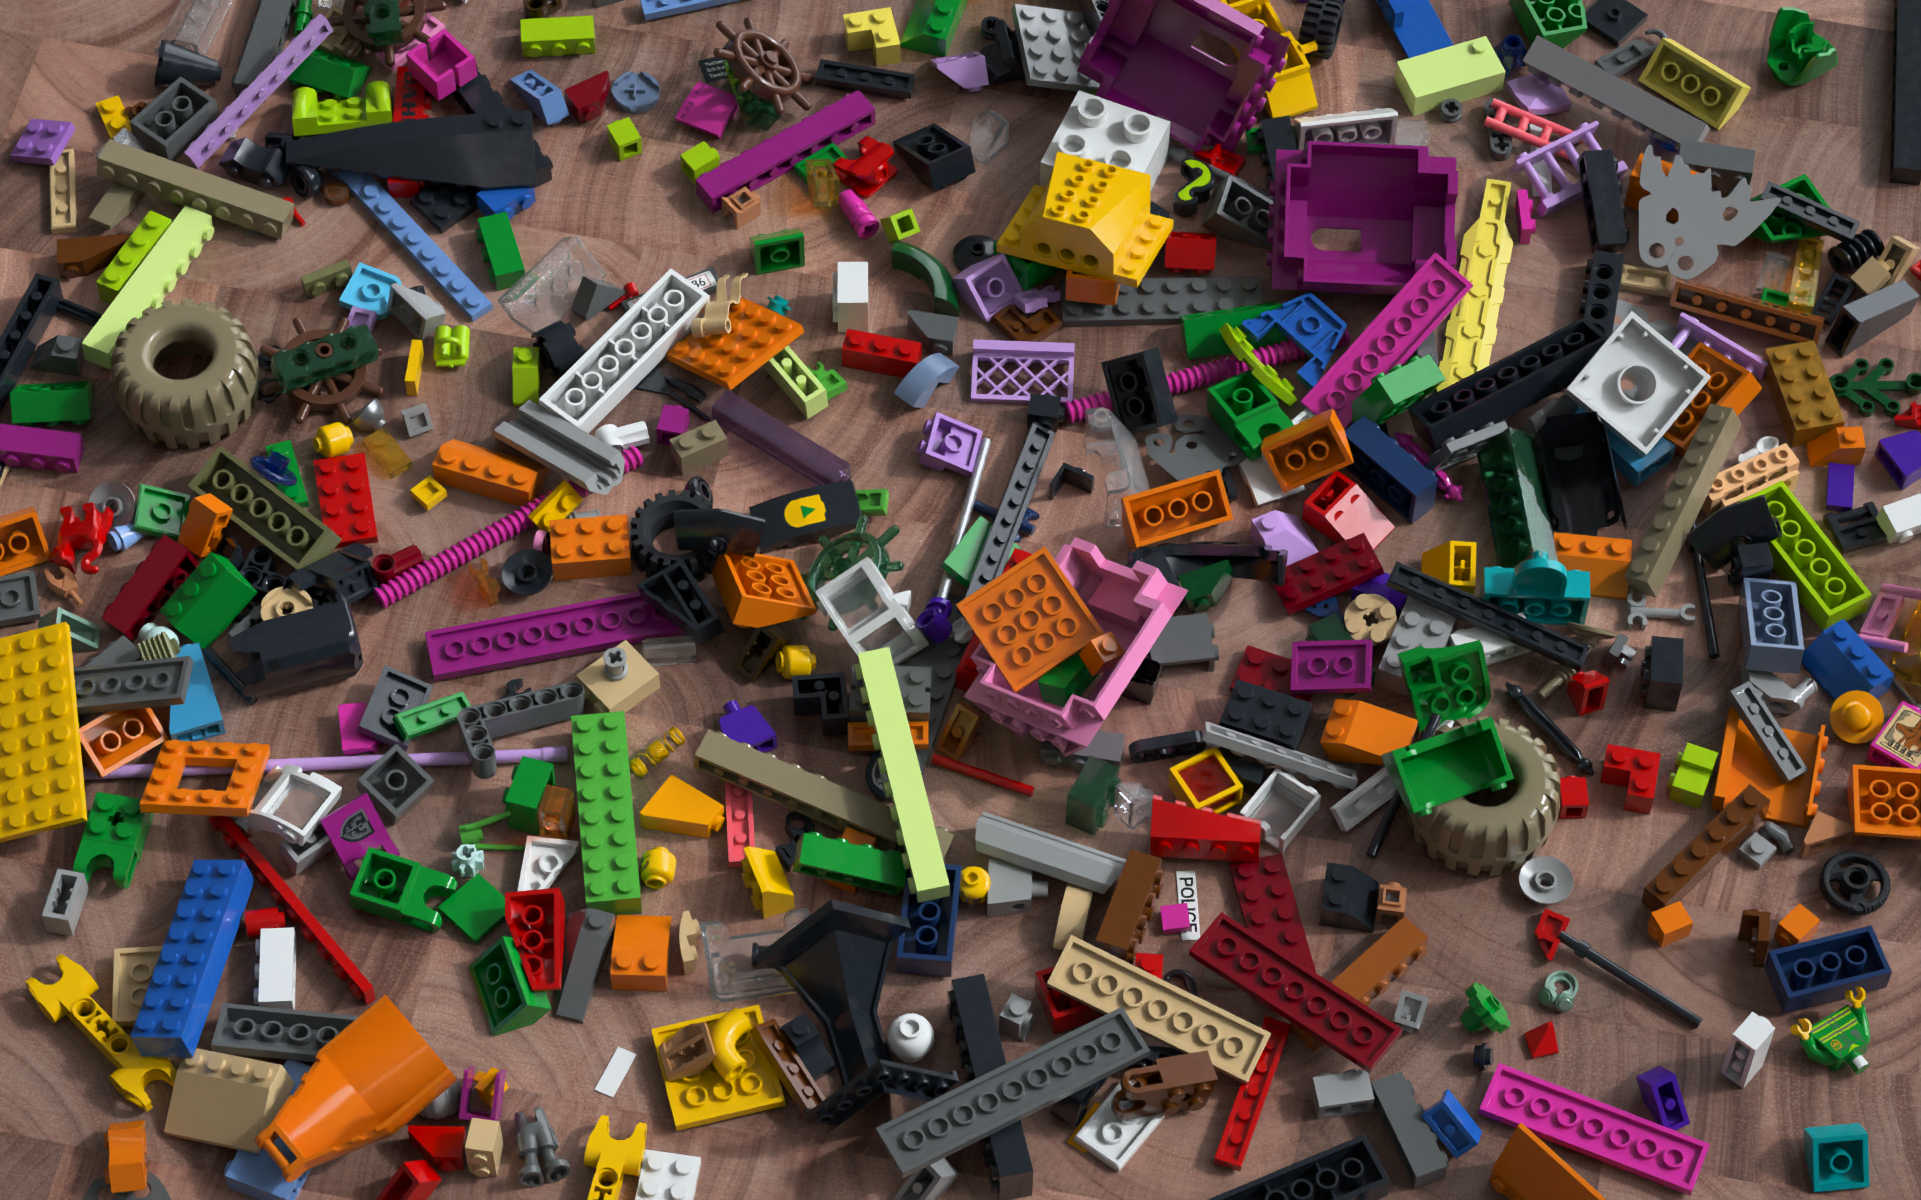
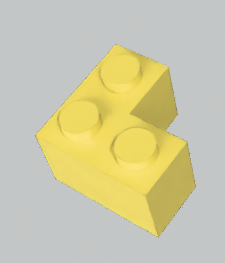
(873, 30)

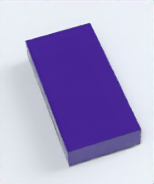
(1839, 487)

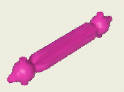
(1444, 481)

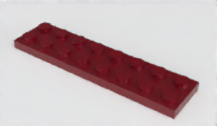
(1295, 992)

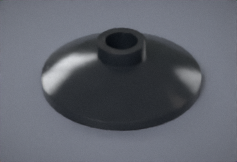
(966, 250)
(523, 564)

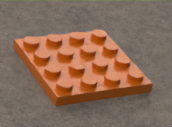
(731, 357)
(1030, 619)

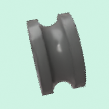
(1451, 104)

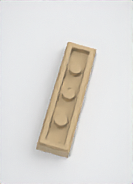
(63, 194)

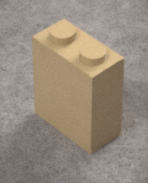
(623, 694)

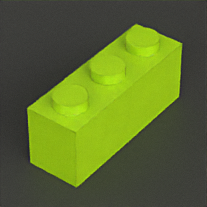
(557, 36)

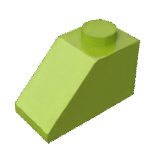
(526, 375)

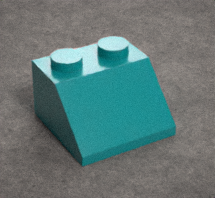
(1837, 1156)

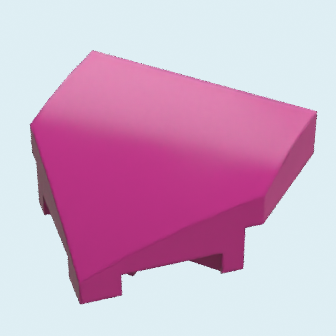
(353, 741)

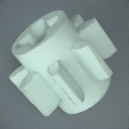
(467, 860)

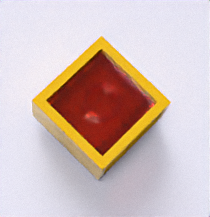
(1206, 782)

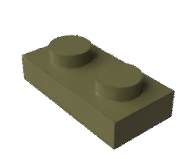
(326, 279)

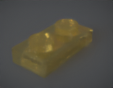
(387, 453)

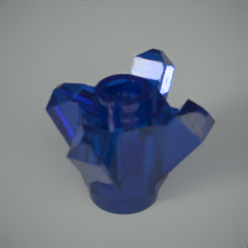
(1511, 53)

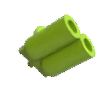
(451, 346)

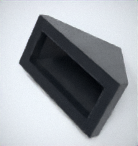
(231, 550)

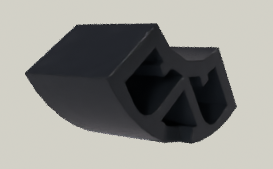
(255, 163)

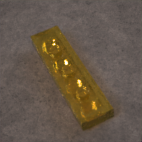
(1805, 274)

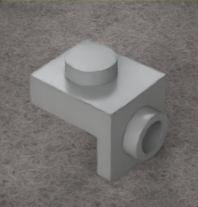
(1410, 1011)

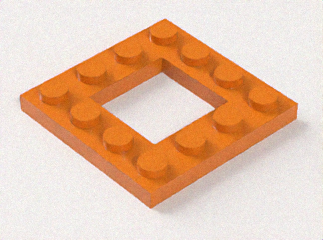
(164, 797)

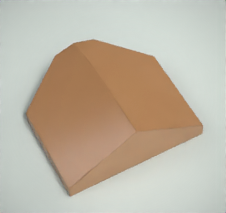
(687, 1051)

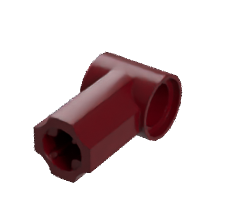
(395, 563)

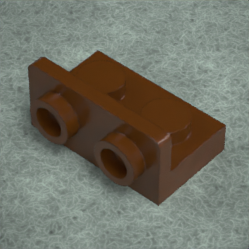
(1755, 930)

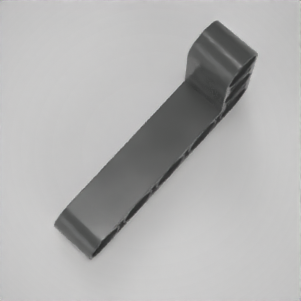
(511, 715)

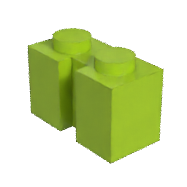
(1693, 775)

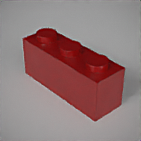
(880, 353)

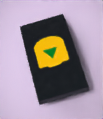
(808, 515)

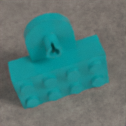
(1539, 590)

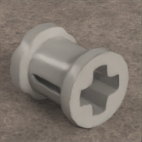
(615, 664)

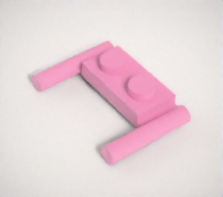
(1885, 615)

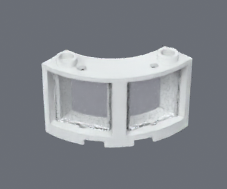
(865, 617)
(290, 804)

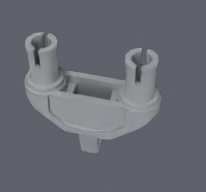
(1776, 693)

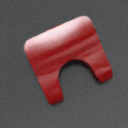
(868, 172)

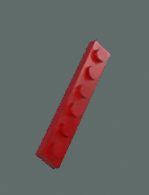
(1252, 1098)

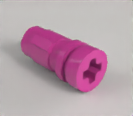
(858, 214)

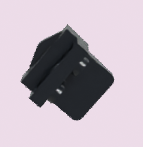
(1003, 56)

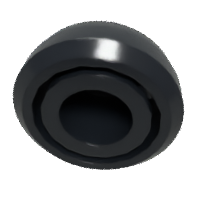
(306, 181)
(700, 486)

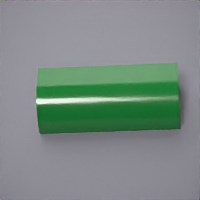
(1202, 334)

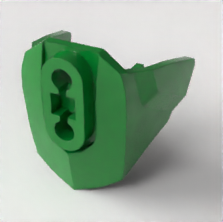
(1798, 49)

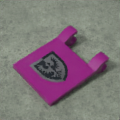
(354, 830)

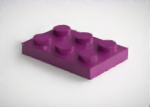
(1331, 666)

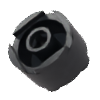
(558, 347)

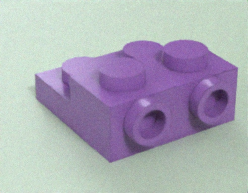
(949, 444)

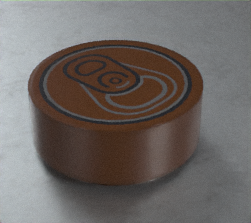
(336, 193)

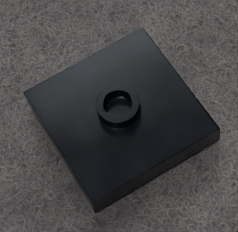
(1614, 20)

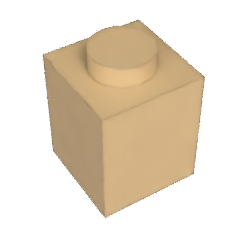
(1871, 275)

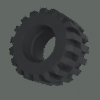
(1321, 24)

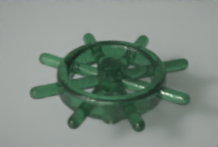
(849, 543)

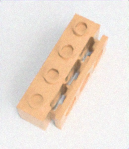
(1757, 471)

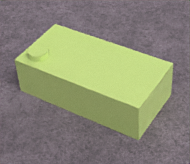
(1449, 73)

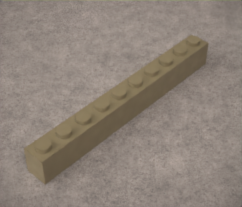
(802, 790)

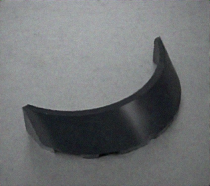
(1246, 560)

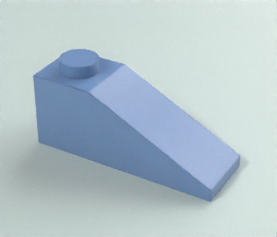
(541, 96)

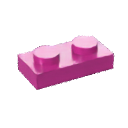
(1523, 209)

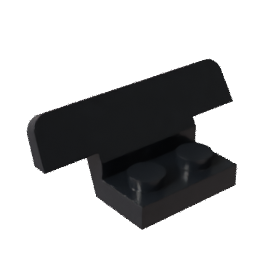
(342, 571)

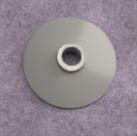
(108, 495)
(1546, 870)

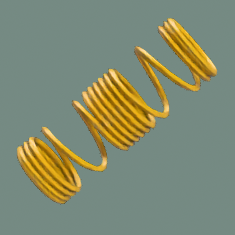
(657, 751)

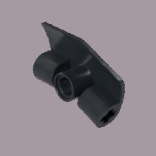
(718, 531)
(1719, 533)

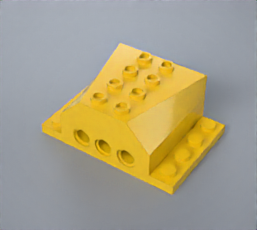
(1089, 222)

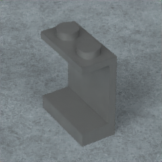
(1186, 641)

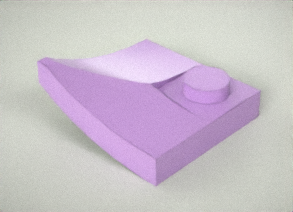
(1538, 95)

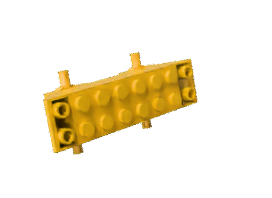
(1294, 88)

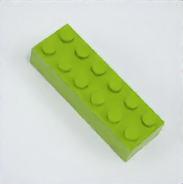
(1806, 556)

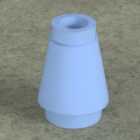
(123, 537)

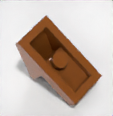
(960, 732)

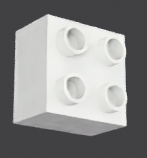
(1110, 135)

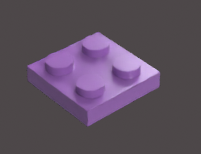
(42, 141)

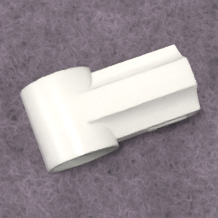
(624, 436)

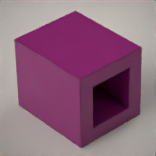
(672, 423)

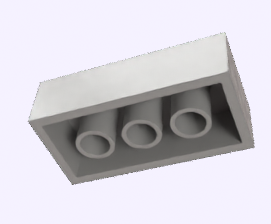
(1416, 627)

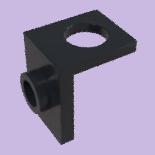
(1074, 476)

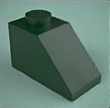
(1206, 585)

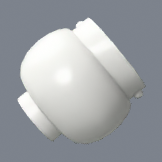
(910, 1037)

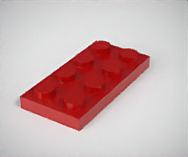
(346, 498)

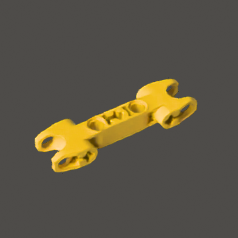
(72, 998)
(613, 1158)

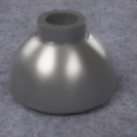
(370, 416)

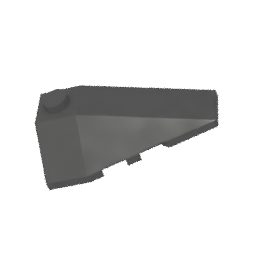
(585, 951)

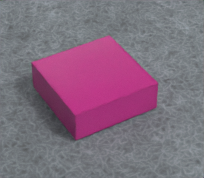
(1175, 918)

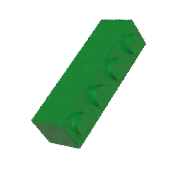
(849, 863)

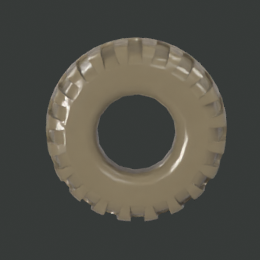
(191, 408)
(1502, 834)

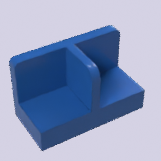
(1452, 1124)

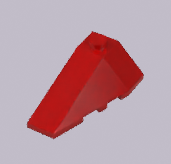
(539, 934)

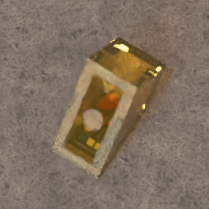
(822, 183)

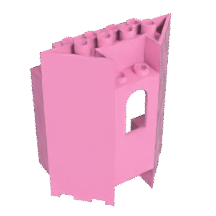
(1122, 600)

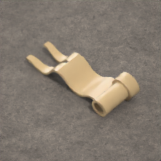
(717, 312)

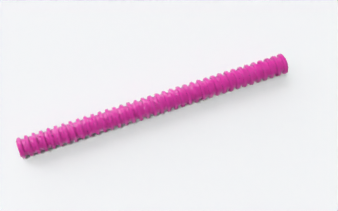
(1202, 374)
(476, 544)

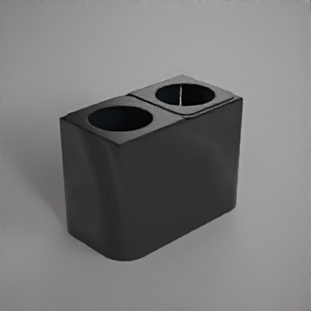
(1148, 670)

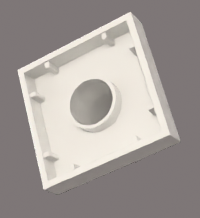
(1660, 371)

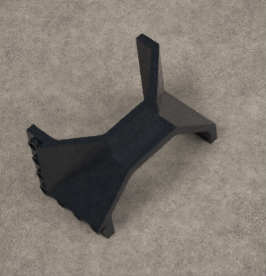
(839, 970)

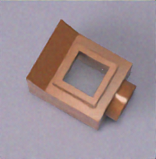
(744, 206)
(1391, 901)

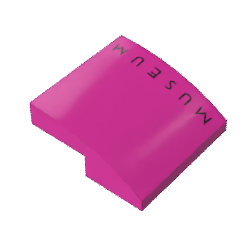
(708, 109)

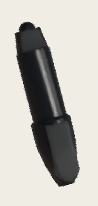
(692, 391)

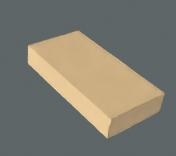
(1645, 280)

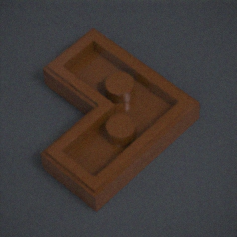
(1019, 328)

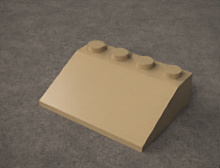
(226, 1099)

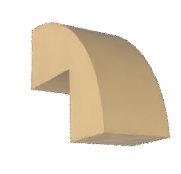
(1073, 914)

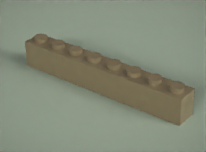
(195, 189)
(1683, 500)

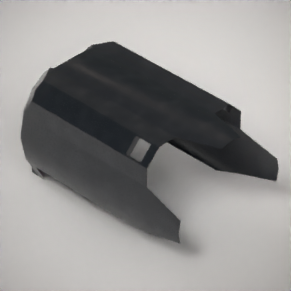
(1578, 473)
(301, 650)

